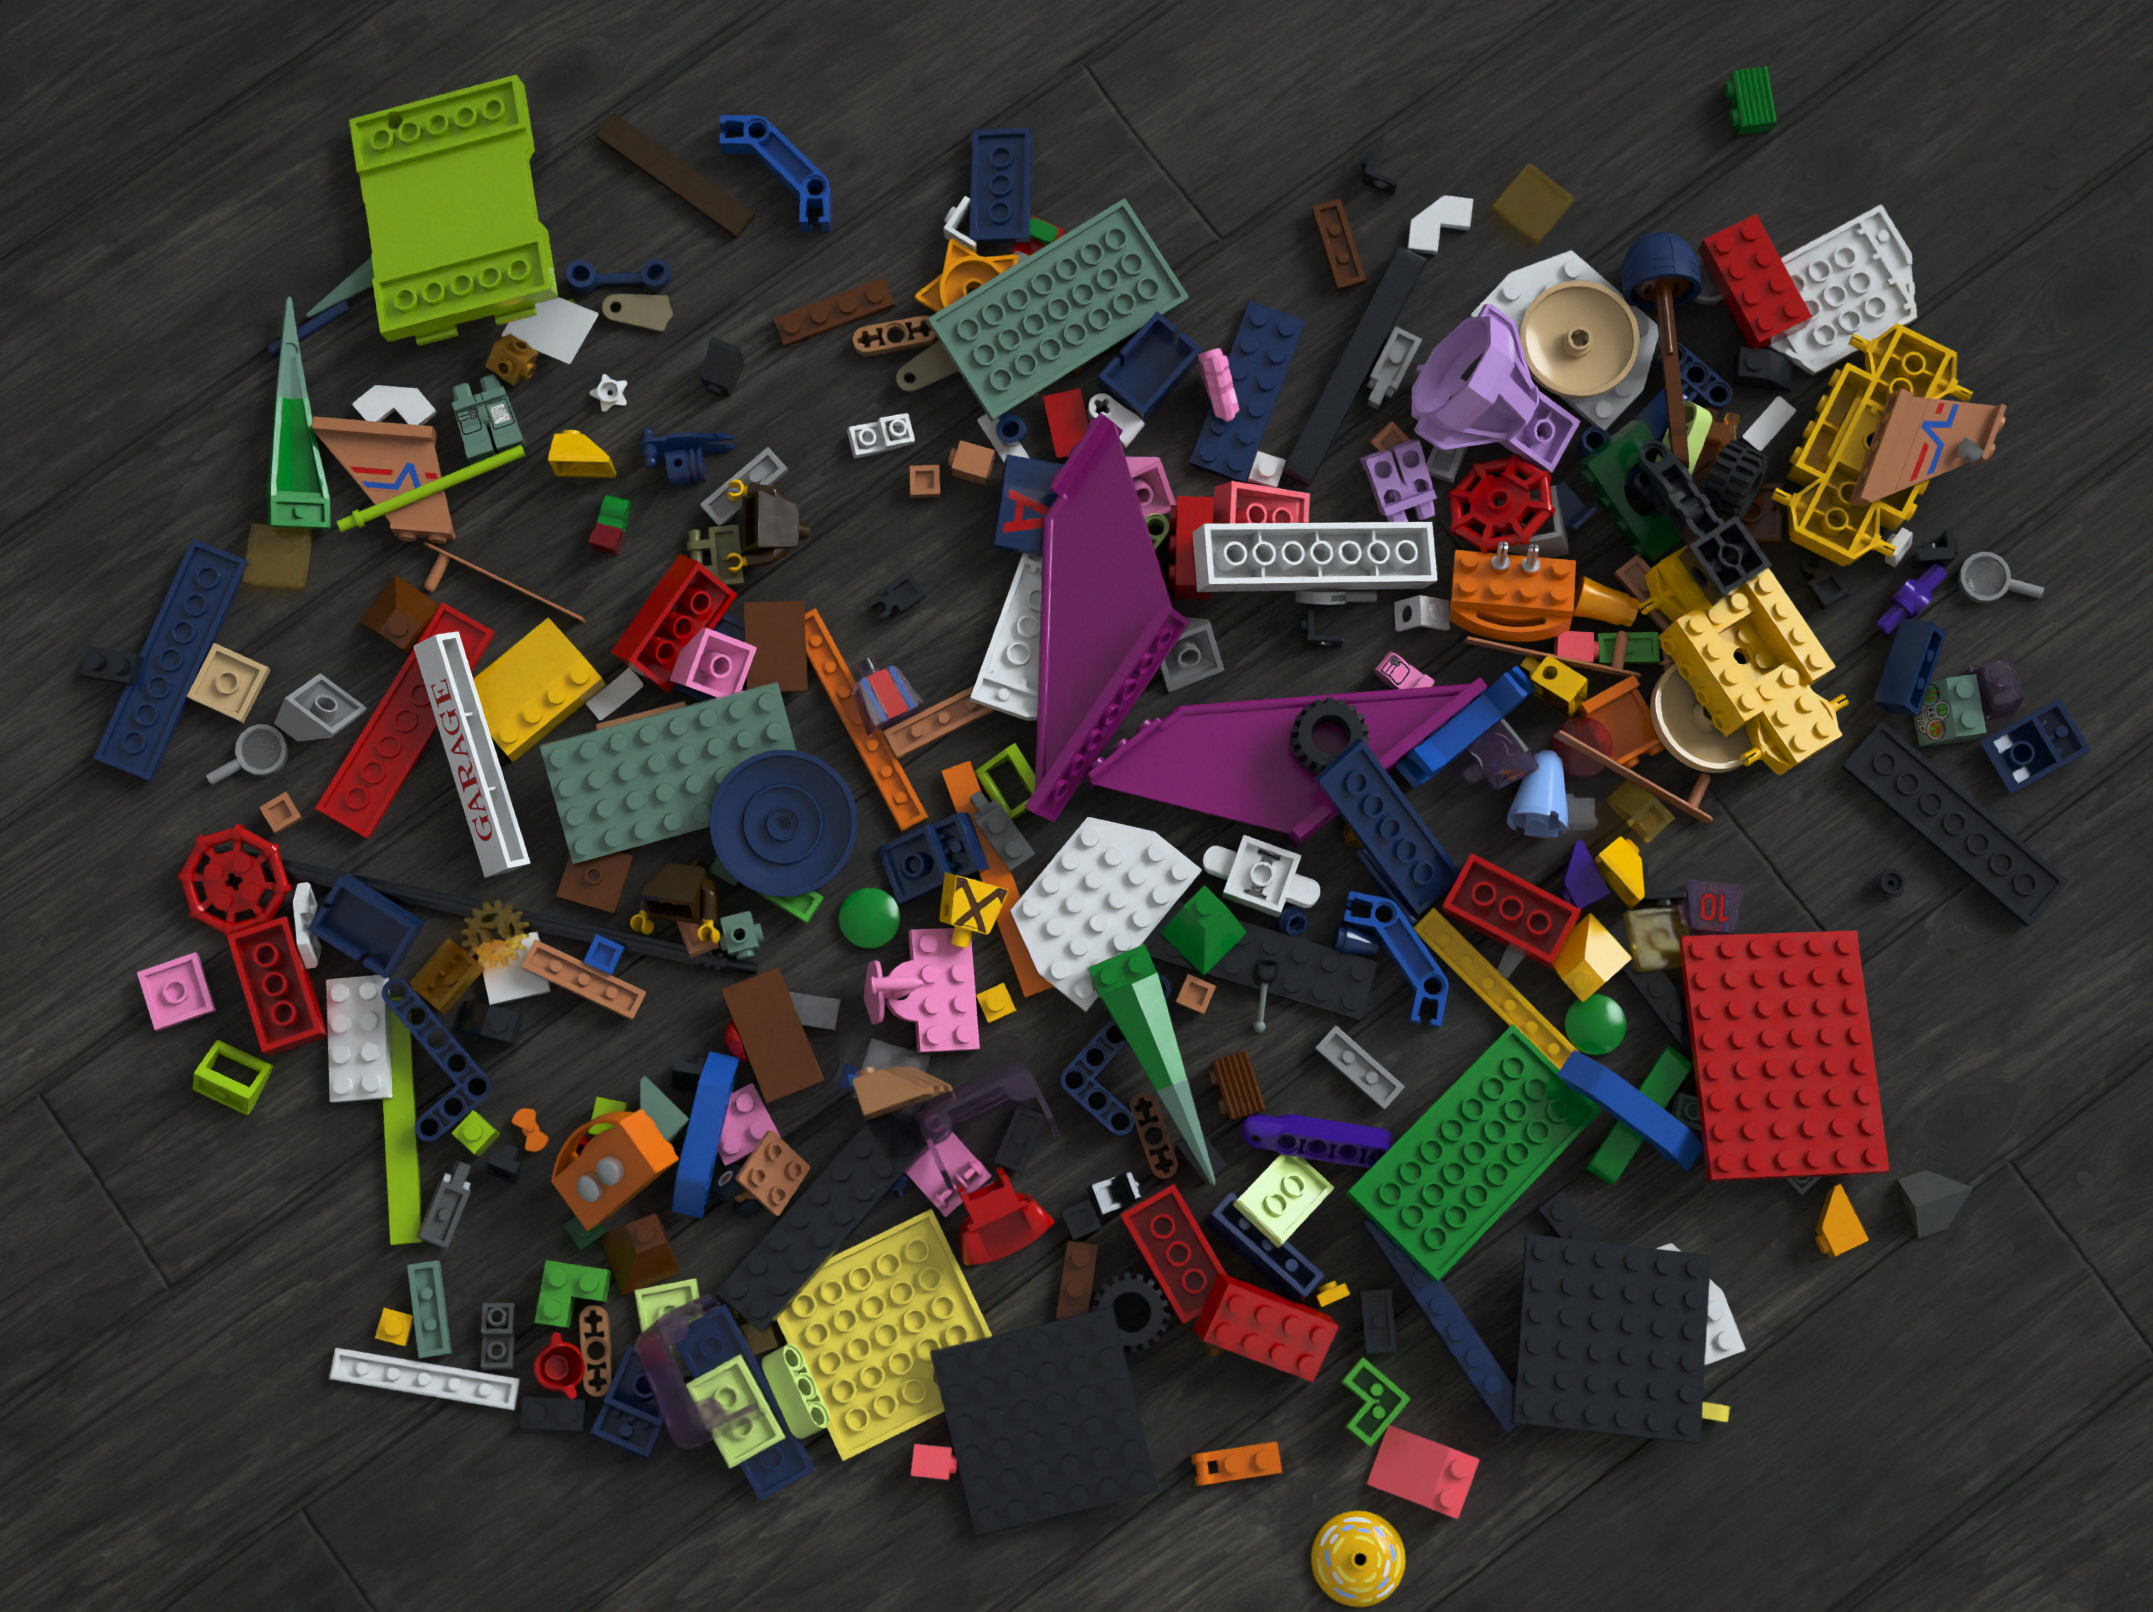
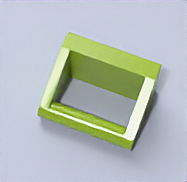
(1022, 769)
(225, 1089)

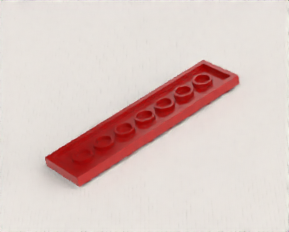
(395, 734)

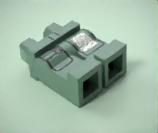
(482, 411)

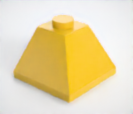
(577, 456)
(1622, 870)
(1590, 957)

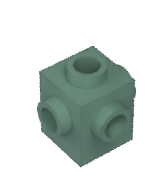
(733, 927)

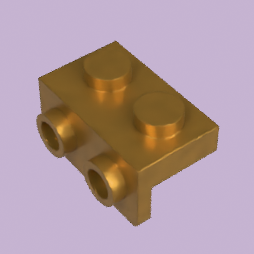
(446, 976)

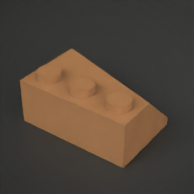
(894, 1089)

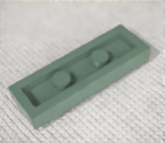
(429, 1309)

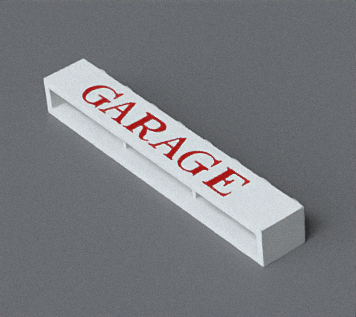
(471, 754)

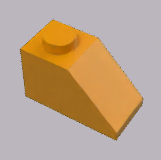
(1838, 1224)

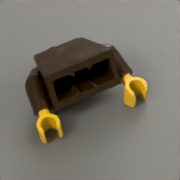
(768, 525)
(679, 895)

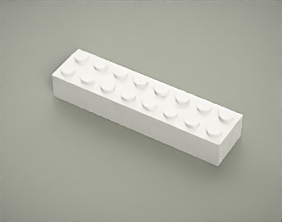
(1314, 556)

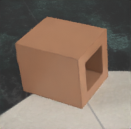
(972, 462)

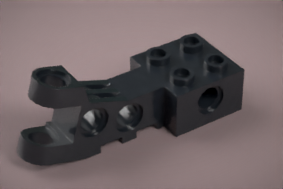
(1718, 552)

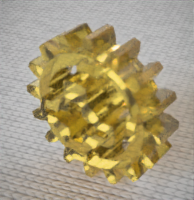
(488, 945)

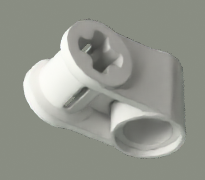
(1122, 417)

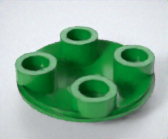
(869, 918)
(1595, 1025)

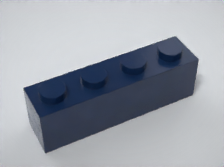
(1280, 1266)

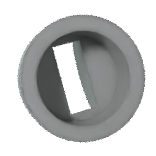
(1969, 451)

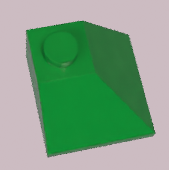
(1204, 930)

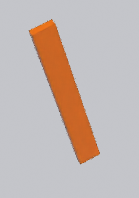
(872, 748)
(961, 786)

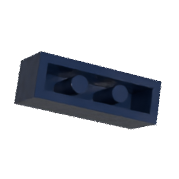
(1909, 667)

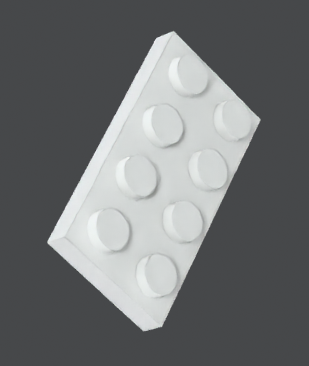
(358, 1039)

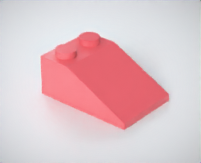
(1258, 504)
(1423, 1471)

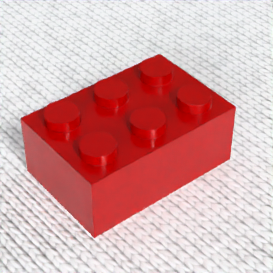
(1185, 518)

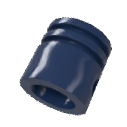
(685, 467)

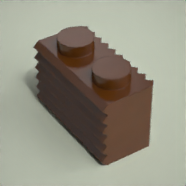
(1236, 1086)

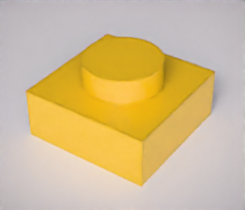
(996, 1003)
(1330, 1293)
(395, 1327)

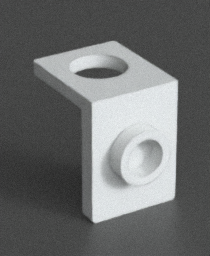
(954, 219)
(1426, 612)

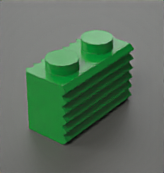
(1751, 100)

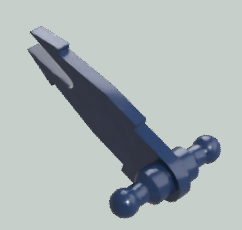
(654, 448)

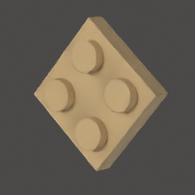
(228, 683)

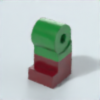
(610, 525)

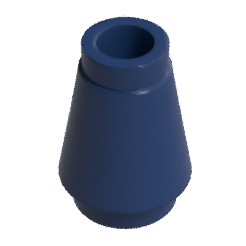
(1354, 942)

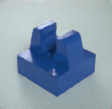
(604, 954)

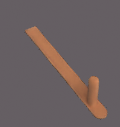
(443, 560)
(1615, 669)
(1689, 807)

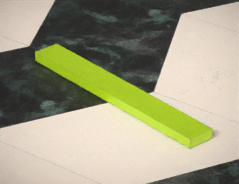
(402, 1140)

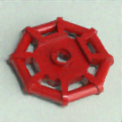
(1505, 517)
(218, 873)

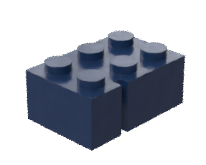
(1150, 367)
(366, 923)

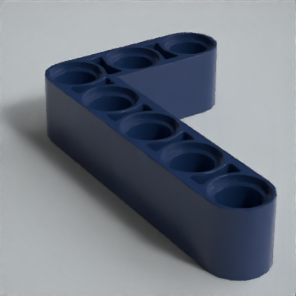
(442, 1057)
(1090, 1074)

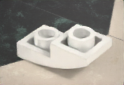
(880, 436)

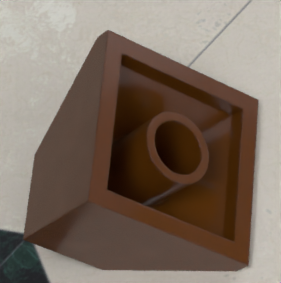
(400, 614)
(640, 1254)

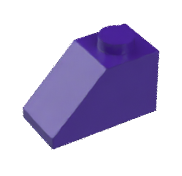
(1582, 881)

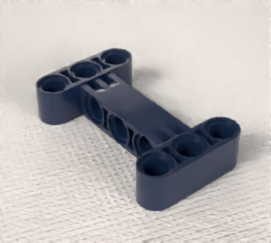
(1655, 414)

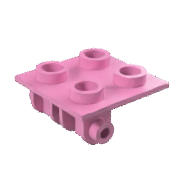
(961, 1168)

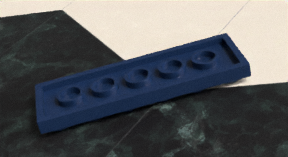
(1258, 371)
(1388, 826)
(716, 1340)

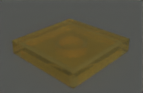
(1533, 203)
(277, 556)
(1655, 937)

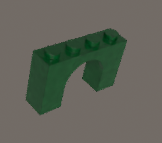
(1606, 472)

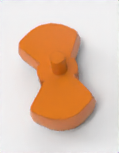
(535, 1139)

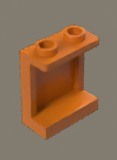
(1626, 719)

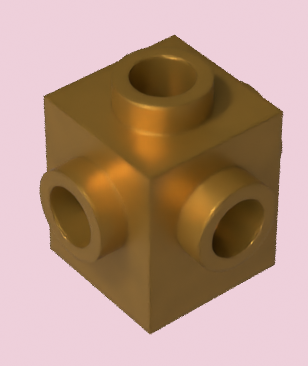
(512, 359)

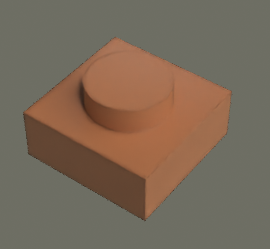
(1388, 437)
(925, 481)
(281, 813)
(1195, 994)

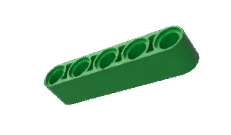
(1621, 1141)

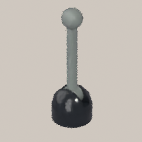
(1266, 972)

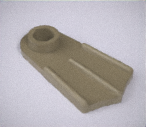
(639, 310)
(926, 368)

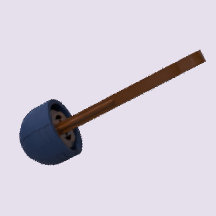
(1659, 276)

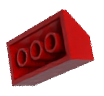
(669, 619)

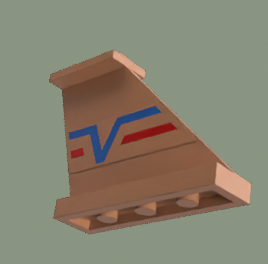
(1920, 441)
(390, 462)

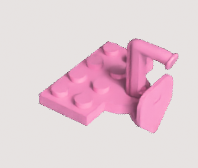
(937, 989)

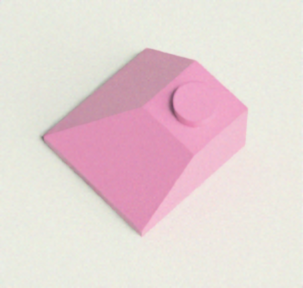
(1151, 485)
(713, 663)

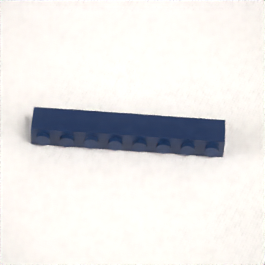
(1451, 1329)

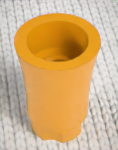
(1604, 603)

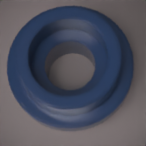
(1292, 921)

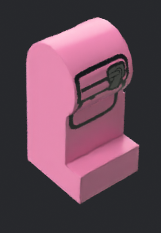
(1399, 674)

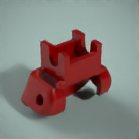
(999, 1221)

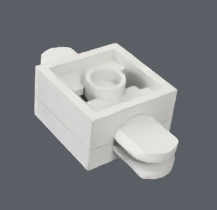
(1261, 876)

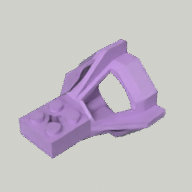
(1496, 400)

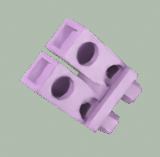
(1400, 481)

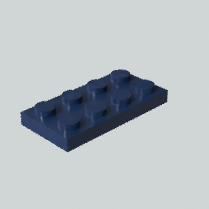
(1001, 185)

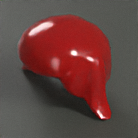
(559, 1366)

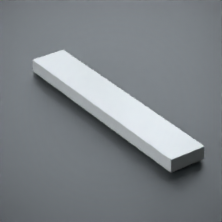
(424, 1378)

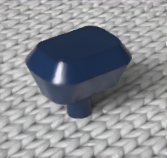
(902, 1183)

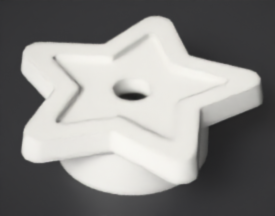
(606, 385)

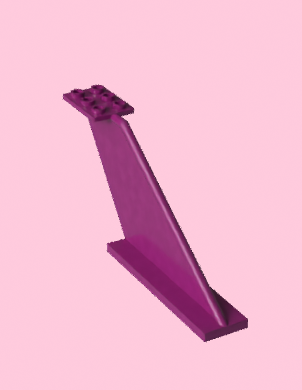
(1100, 614)
(1239, 757)

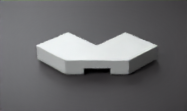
(1445, 212)
(384, 400)
(304, 913)

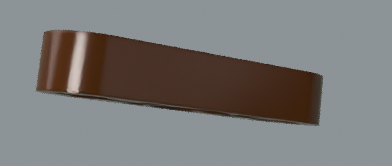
(1139, 1117)

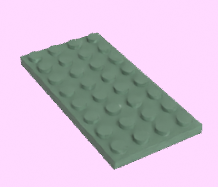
(1057, 309)
(658, 771)

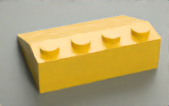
(534, 688)

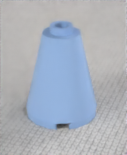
(1541, 799)

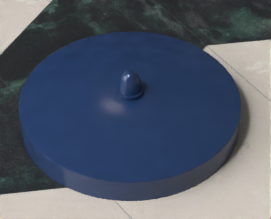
(783, 823)

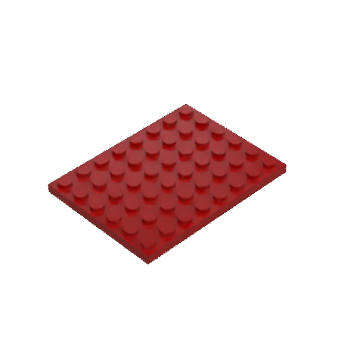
(1783, 1055)

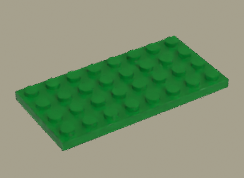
(1472, 1153)

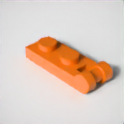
(1237, 1463)

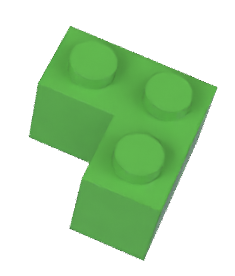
(562, 1286)
(1380, 1398)

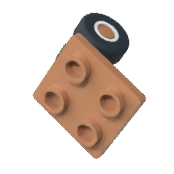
(765, 1179)

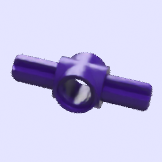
(1911, 598)

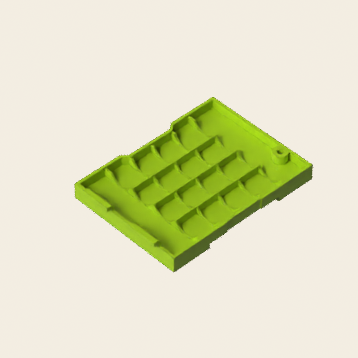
(453, 211)

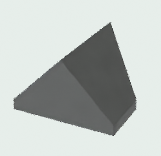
(1932, 1201)

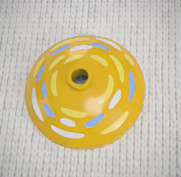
(1335, 1552)

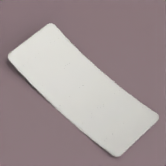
(1769, 423)
(615, 694)

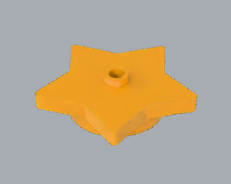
(961, 274)

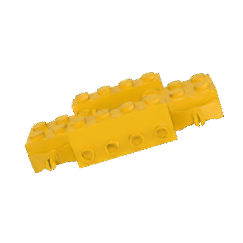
(1838, 445)
(1780, 655)

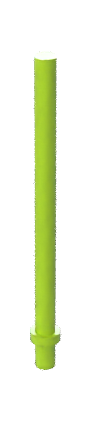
(359, 518)

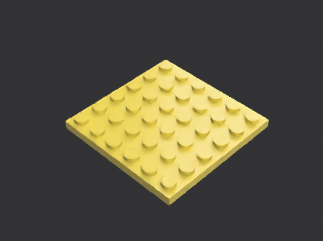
(872, 1327)

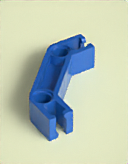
(782, 160)
(1465, 728)
(1405, 951)
(1631, 1108)
(704, 1134)

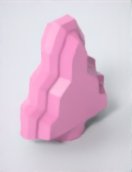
(1218, 383)

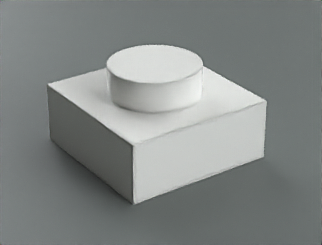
(1266, 470)
(1902, 541)

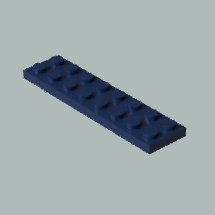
(172, 660)

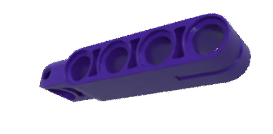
(1317, 1138)

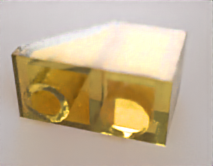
(1640, 810)

